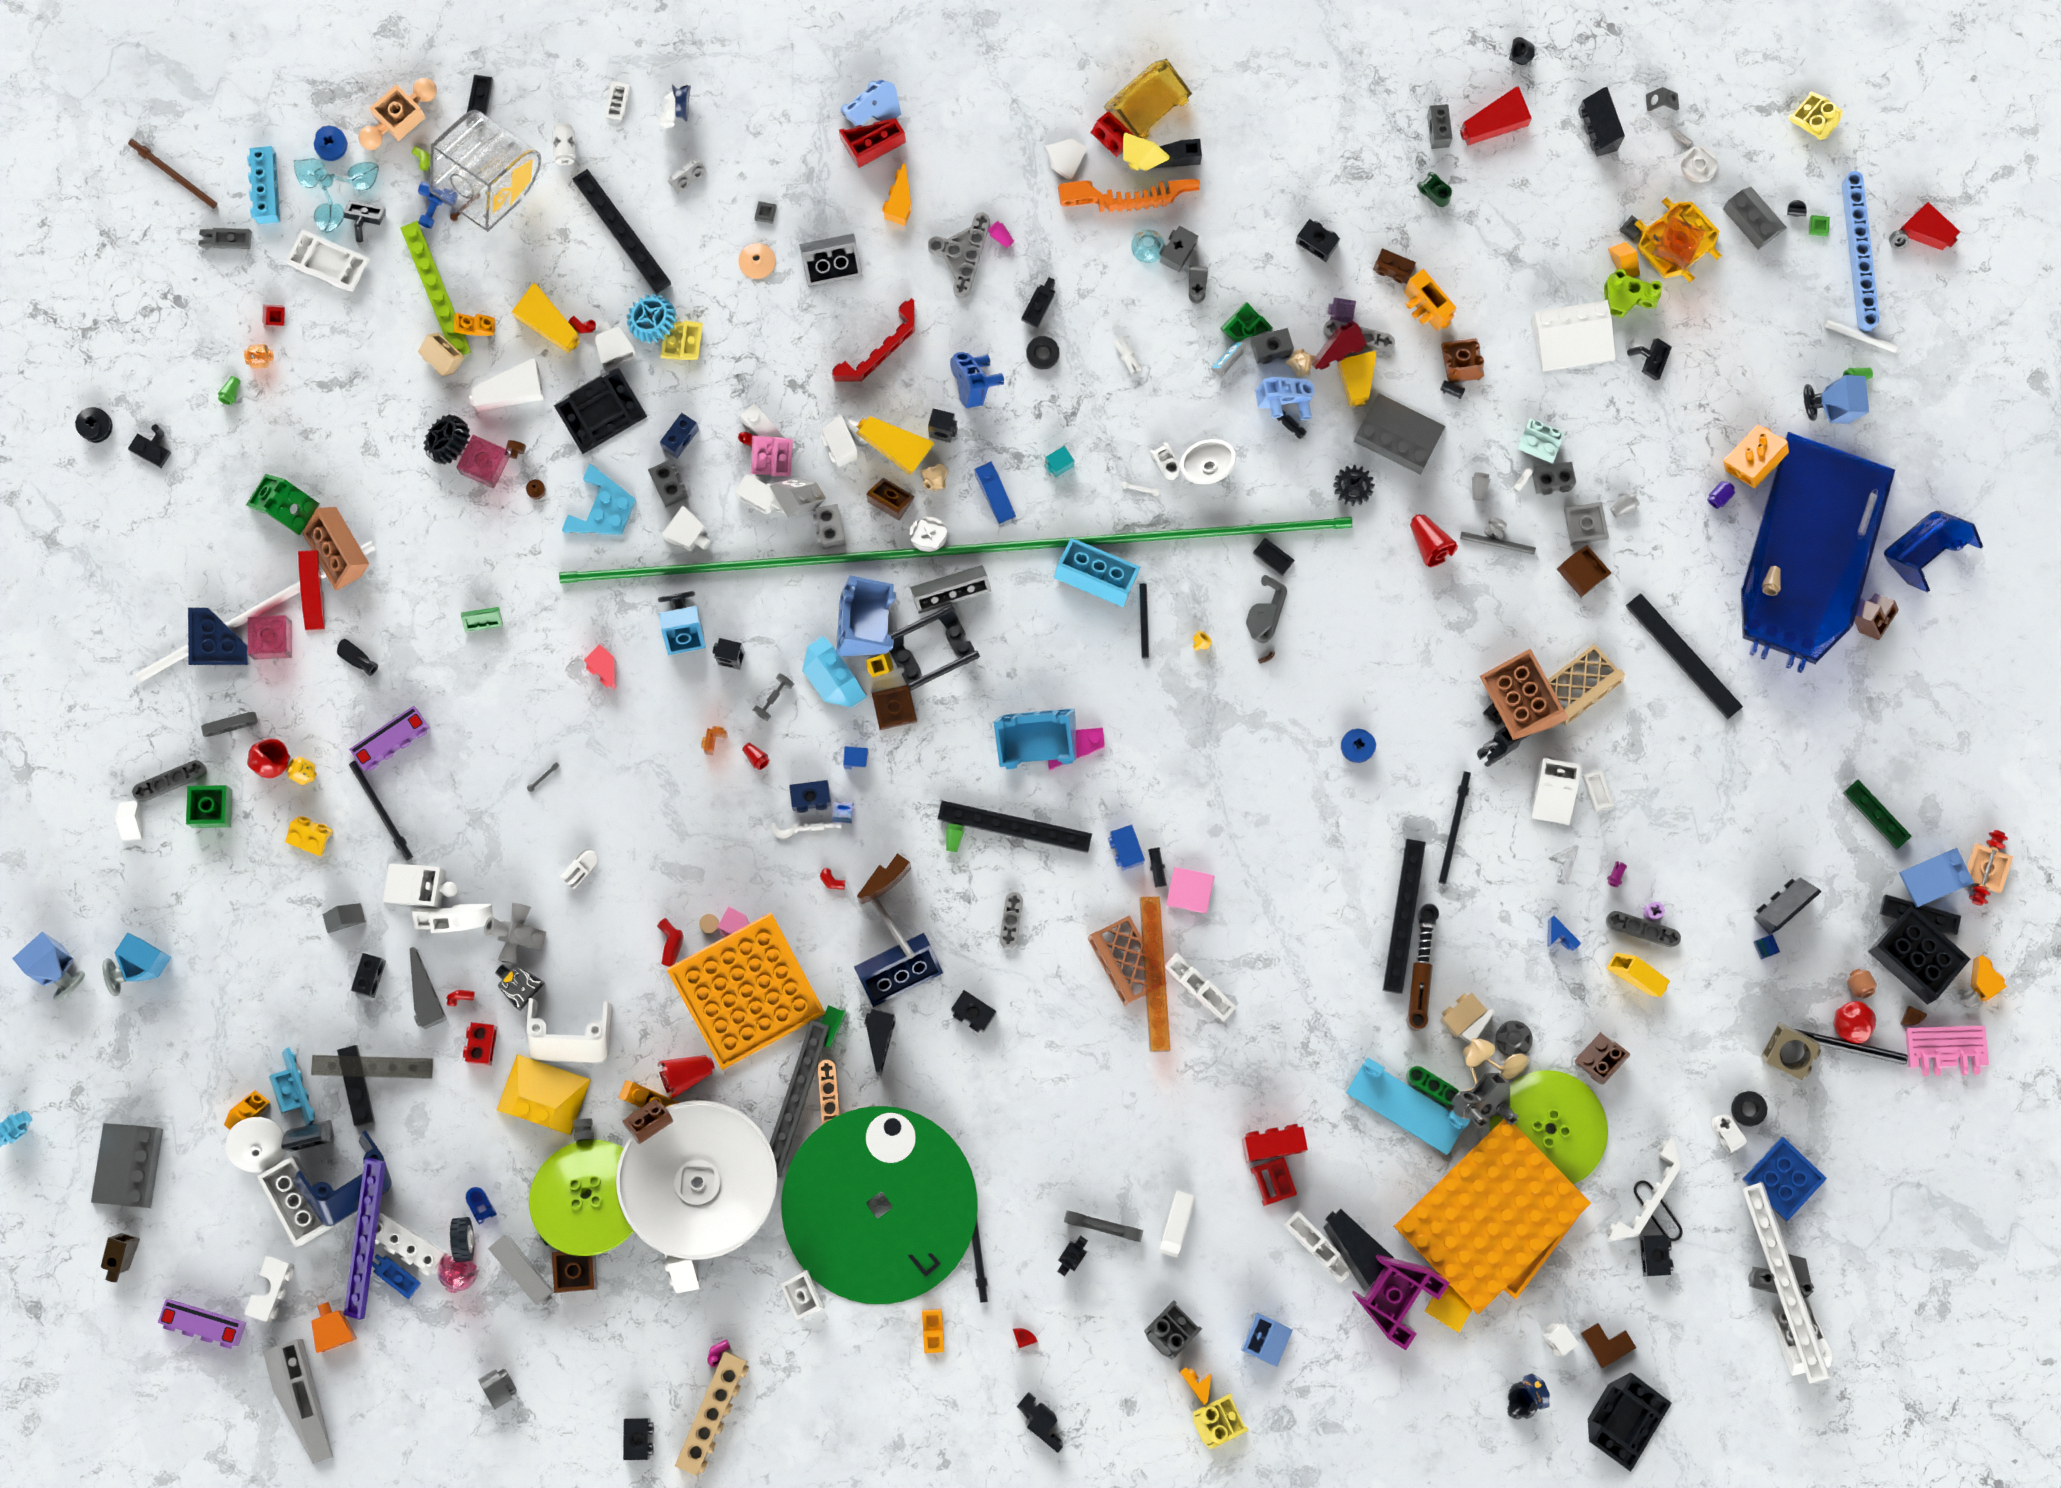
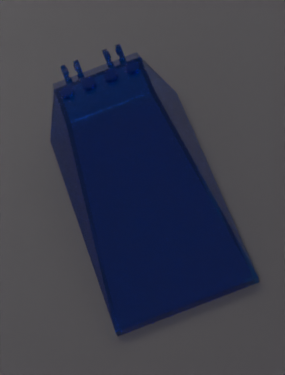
(1814, 540)

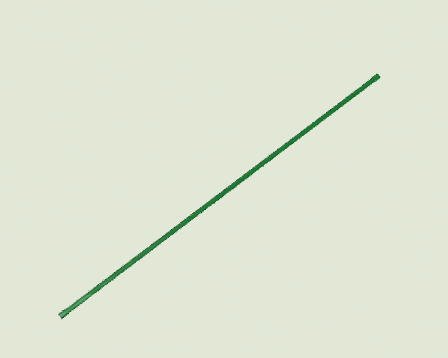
(574, 576)

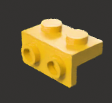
(308, 835)

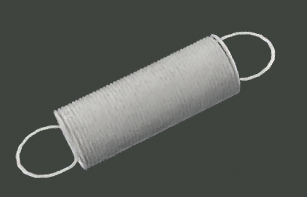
(1685, 140)

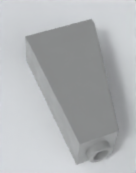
(521, 1270)

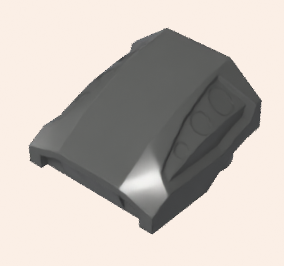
(1171, 1331)

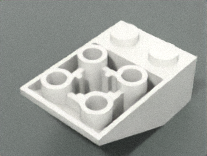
(1555, 791)
(1788, 1343)

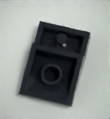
(307, 1136)

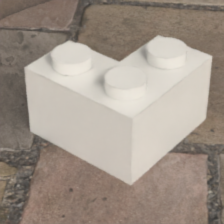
(682, 1273)

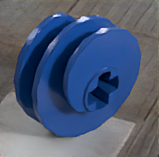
(330, 143)
(1366, 742)

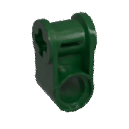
(1432, 187)

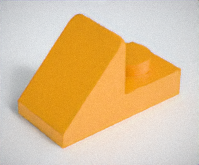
(1200, 1388)

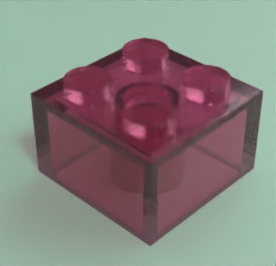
(483, 461)
(269, 637)

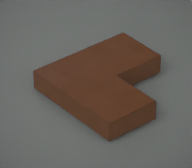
(1607, 1350)

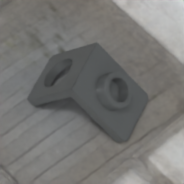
(1665, 97)

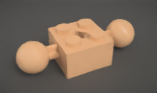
(397, 113)

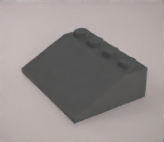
(1399, 433)
(127, 1165)

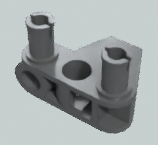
(1491, 1092)
(1764, 1280)

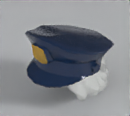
(676, 106)

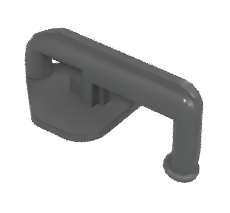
(1265, 616)

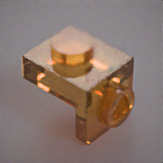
(708, 742)

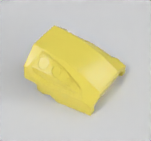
(1817, 116)
(1218, 1422)

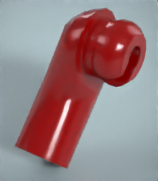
(586, 327)
(746, 438)
(830, 882)
(459, 994)

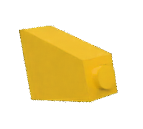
(1357, 377)
(1638, 974)

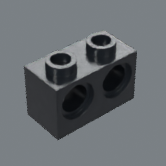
(728, 653)
(368, 975)

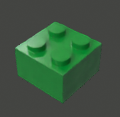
(209, 806)

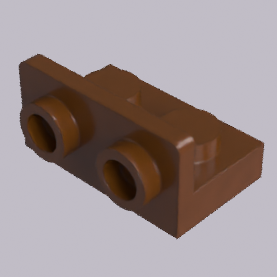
(1394, 266)

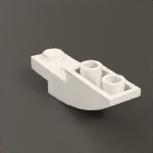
(452, 919)

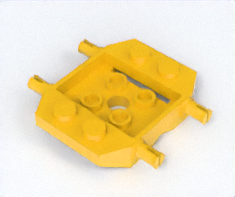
(1686, 212)

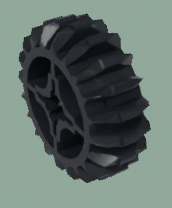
(446, 439)

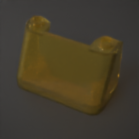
(1148, 98)

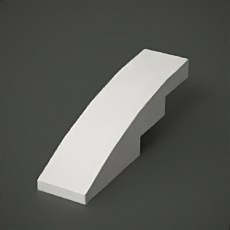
(1200, 987)
(1318, 1246)

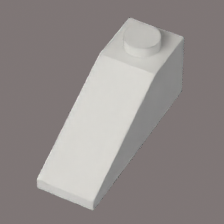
(759, 423)

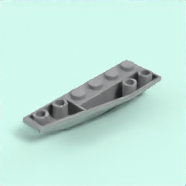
(297, 1395)

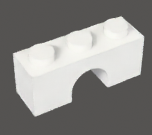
(277, 1273)

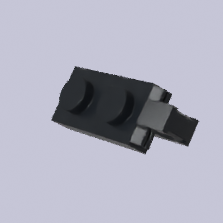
(1039, 303)

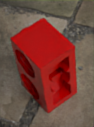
(1110, 133)
(486, 1044)

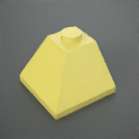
(1142, 153)

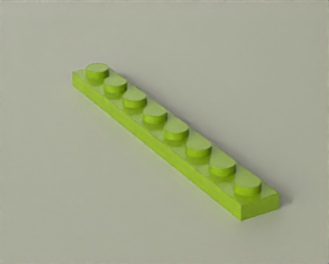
(433, 285)

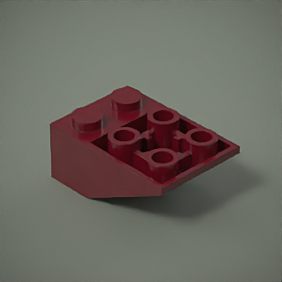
(1342, 342)

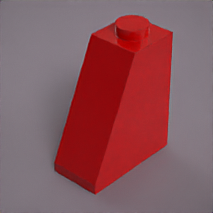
(1931, 228)

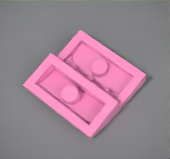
(771, 456)
(1190, 890)

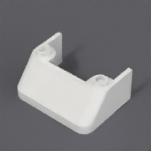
(569, 1048)

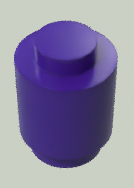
(1721, 494)

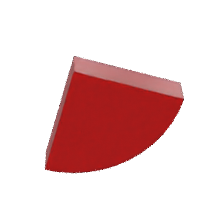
(1024, 1337)

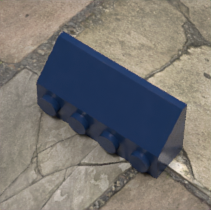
(894, 973)

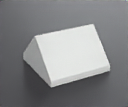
(802, 1295)

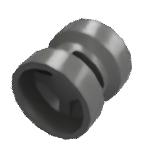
(583, 1129)

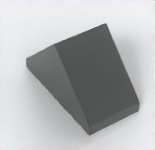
(343, 917)

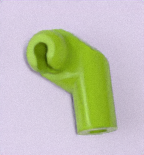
(424, 158)

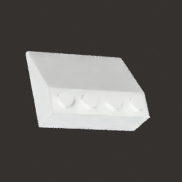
(1574, 335)

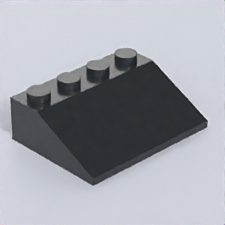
(1919, 955)

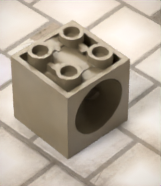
(1785, 1034)

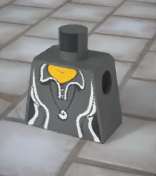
(518, 985)

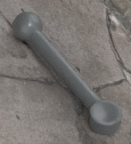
(530, 788)

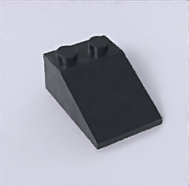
(880, 1030)

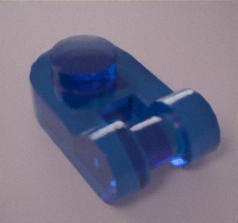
(477, 1197)

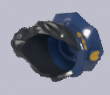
(1527, 1397)

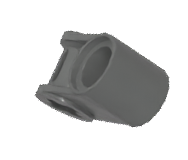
(1197, 282)

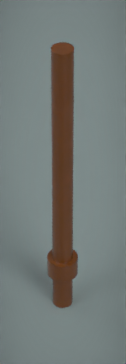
(146, 153)

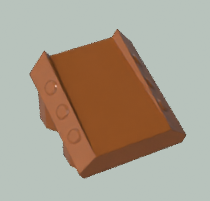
(1463, 360)

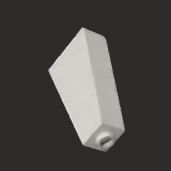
(509, 388)

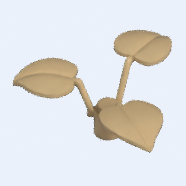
(1482, 1050)

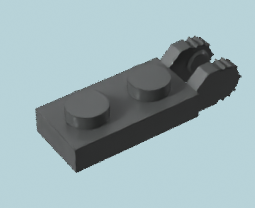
(226, 238)

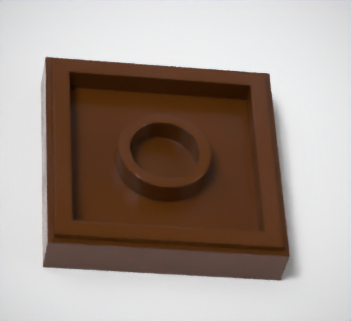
(894, 707)

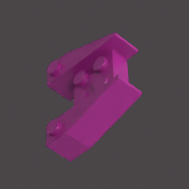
(1395, 1293)

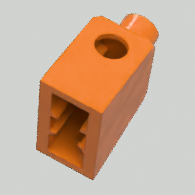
(331, 1329)

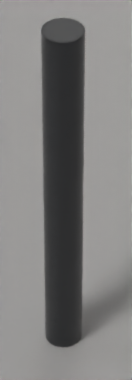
(1144, 621)

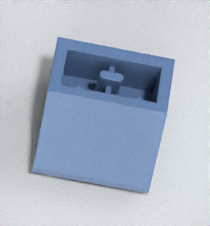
(1266, 1339)

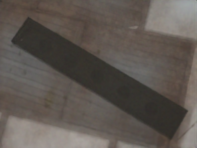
(372, 1067)

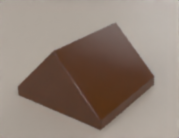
(889, 498)

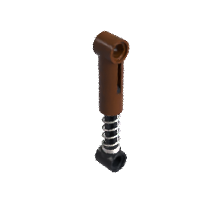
(1422, 970)

